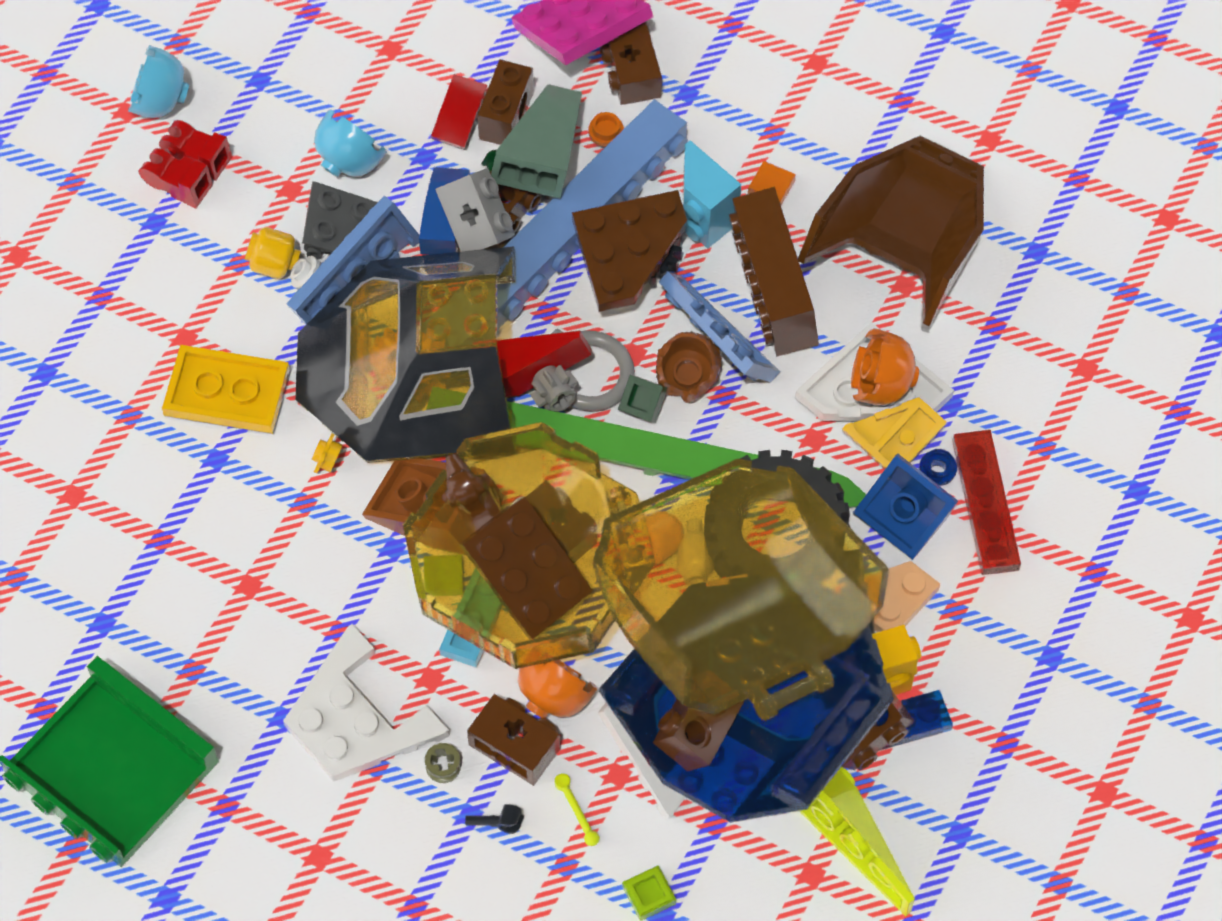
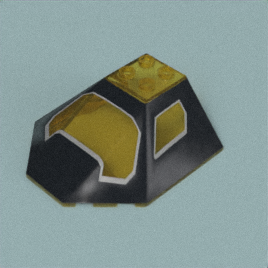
(409, 356)

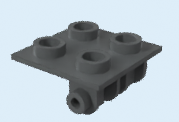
(331, 217)

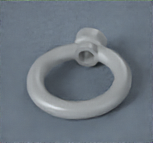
(626, 367)

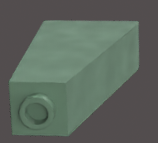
(540, 144)

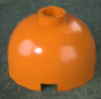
(883, 369)
(554, 689)

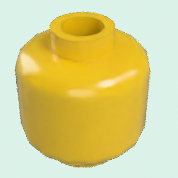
(272, 252)

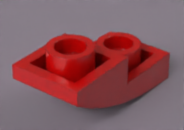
(458, 111)

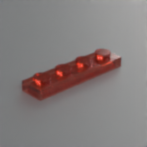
(986, 502)

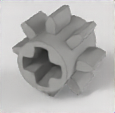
(554, 388)

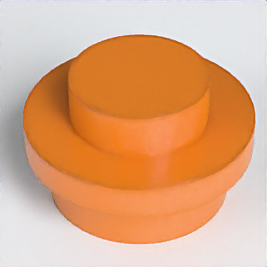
(604, 128)

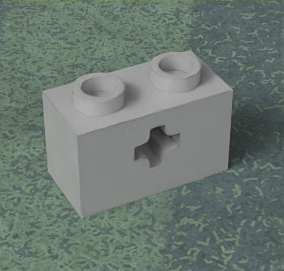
(475, 211)

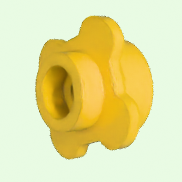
(326, 454)

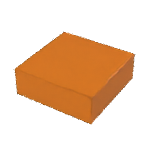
(772, 176)

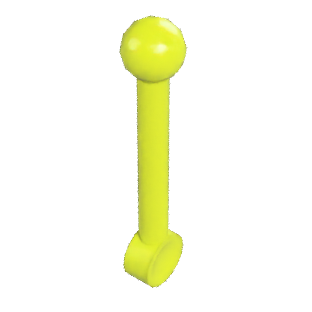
(562, 783)

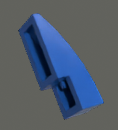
(435, 230)

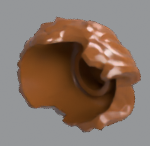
(688, 365)

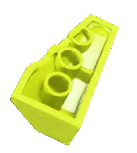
(848, 825)

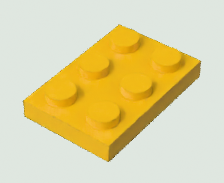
(226, 389)

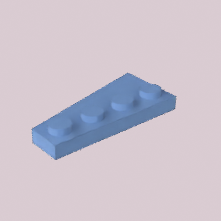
(376, 237)
(718, 328)

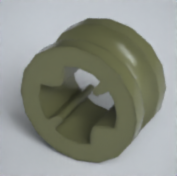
(451, 754)

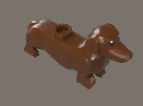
(470, 493)

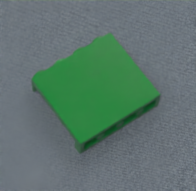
(110, 764)

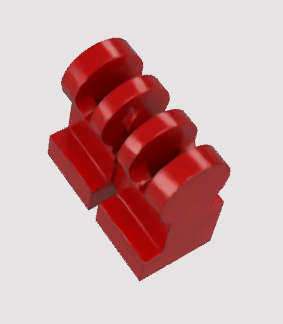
(186, 163)

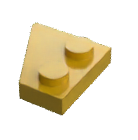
(896, 431)

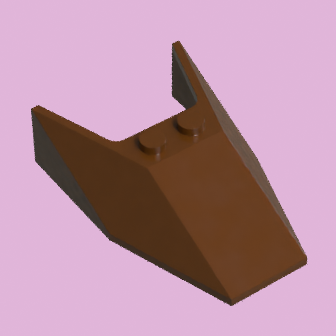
(910, 207)

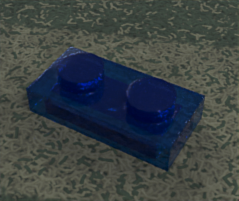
(929, 715)

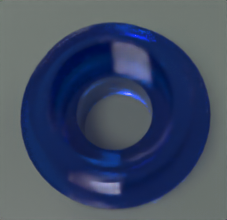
(940, 458)

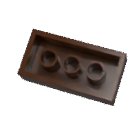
(773, 272)

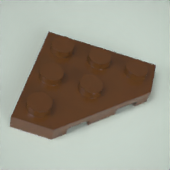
(627, 244)

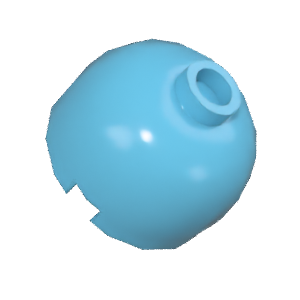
(158, 84)
(345, 147)

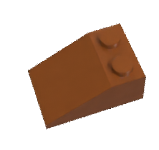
(402, 492)

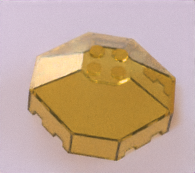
(572, 501)

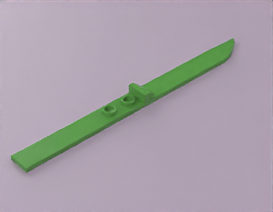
(647, 449)

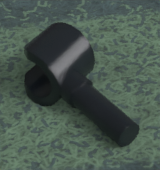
(508, 821)

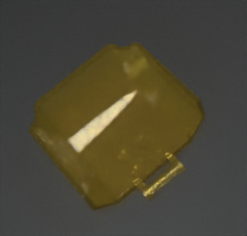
(738, 586)

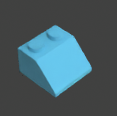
(707, 196)

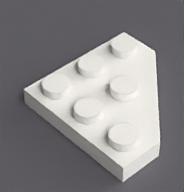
(830, 391)

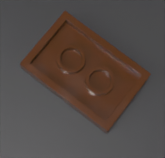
(526, 567)

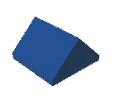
(905, 506)

